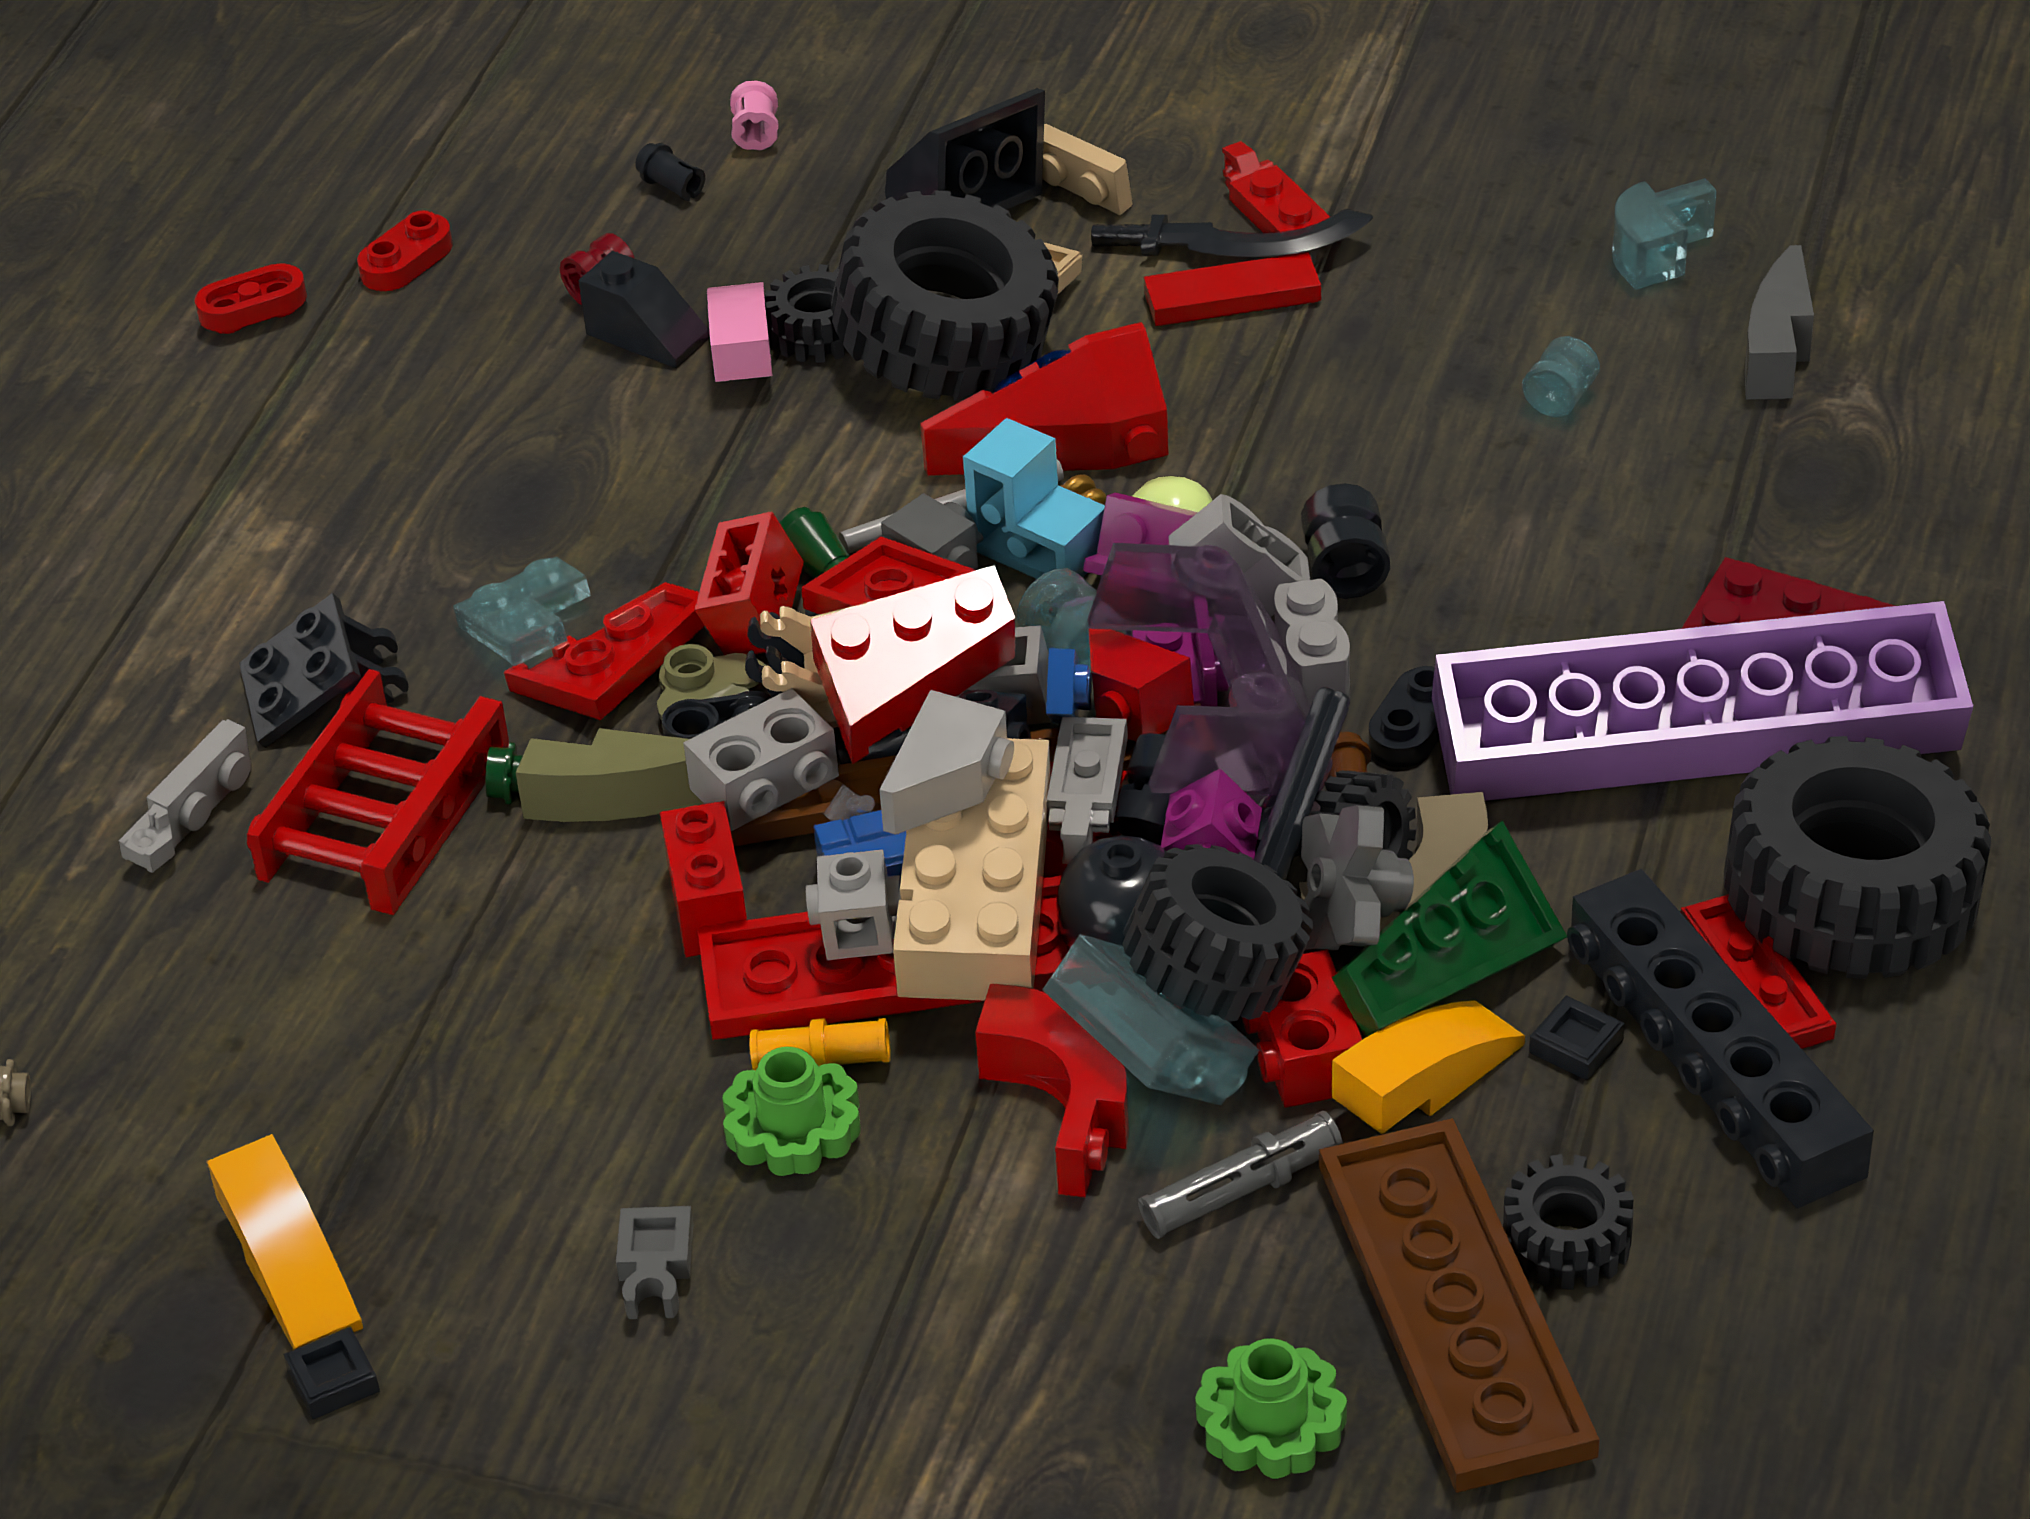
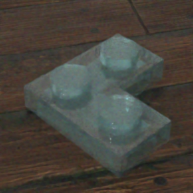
(518, 614)

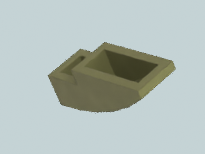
(605, 781)

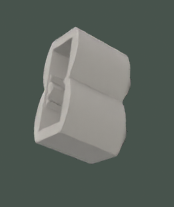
(1259, 550)
(1312, 636)

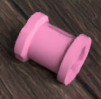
(754, 111)

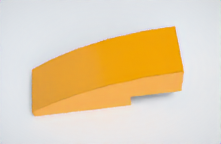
(1421, 1062)
(283, 1242)

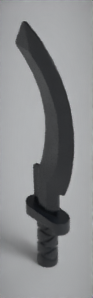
(1207, 239)

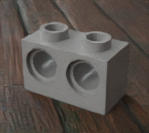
(762, 758)

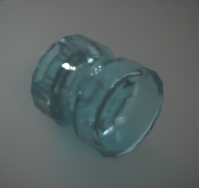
(1561, 376)

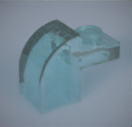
(1656, 227)

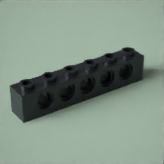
(1720, 1039)

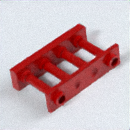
(414, 826)

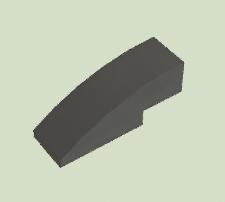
(1779, 328)

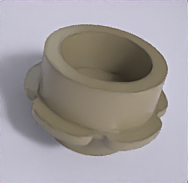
(14, 1092)

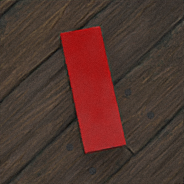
(1232, 289)
(1763, 971)

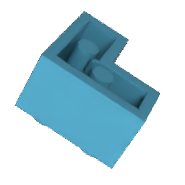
(1022, 508)

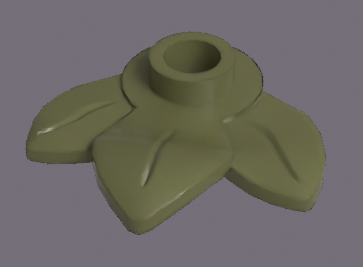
(695, 674)

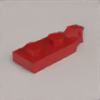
(1267, 193)

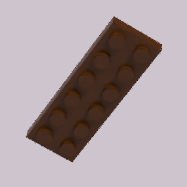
(1457, 1306)

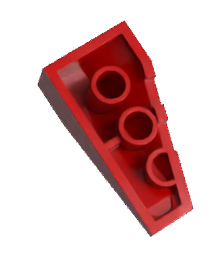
(1095, 402)

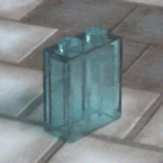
(1149, 1035)

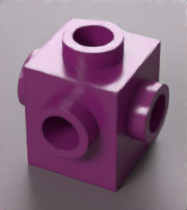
(1212, 814)

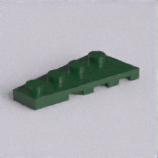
(1455, 934)

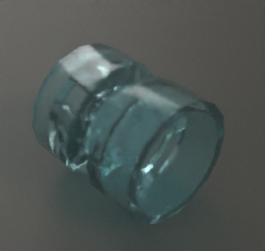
(1061, 606)

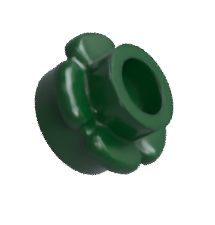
(501, 772)

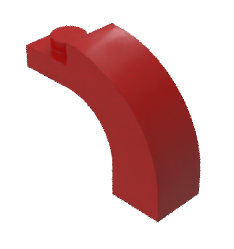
(1038, 1044)

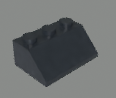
(981, 155)

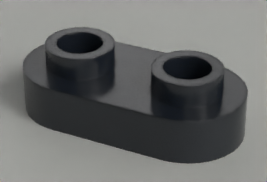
(1405, 722)

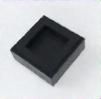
(1576, 1037)
(331, 1372)

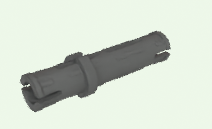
(1170, 1208)

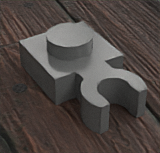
(653, 1253)

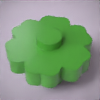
(791, 1112)
(1271, 1408)

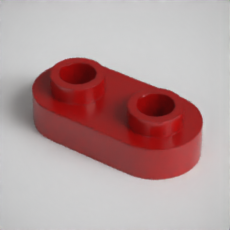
(405, 251)
(250, 298)

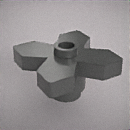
(1351, 877)

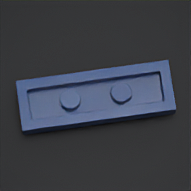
(1067, 685)

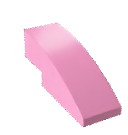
(739, 332)

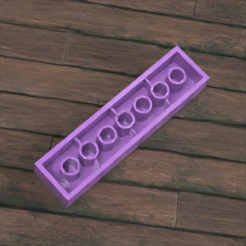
(1696, 700)

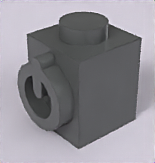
(936, 529)

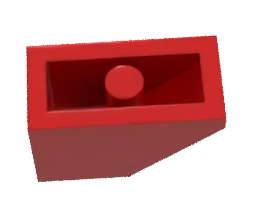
(1138, 681)

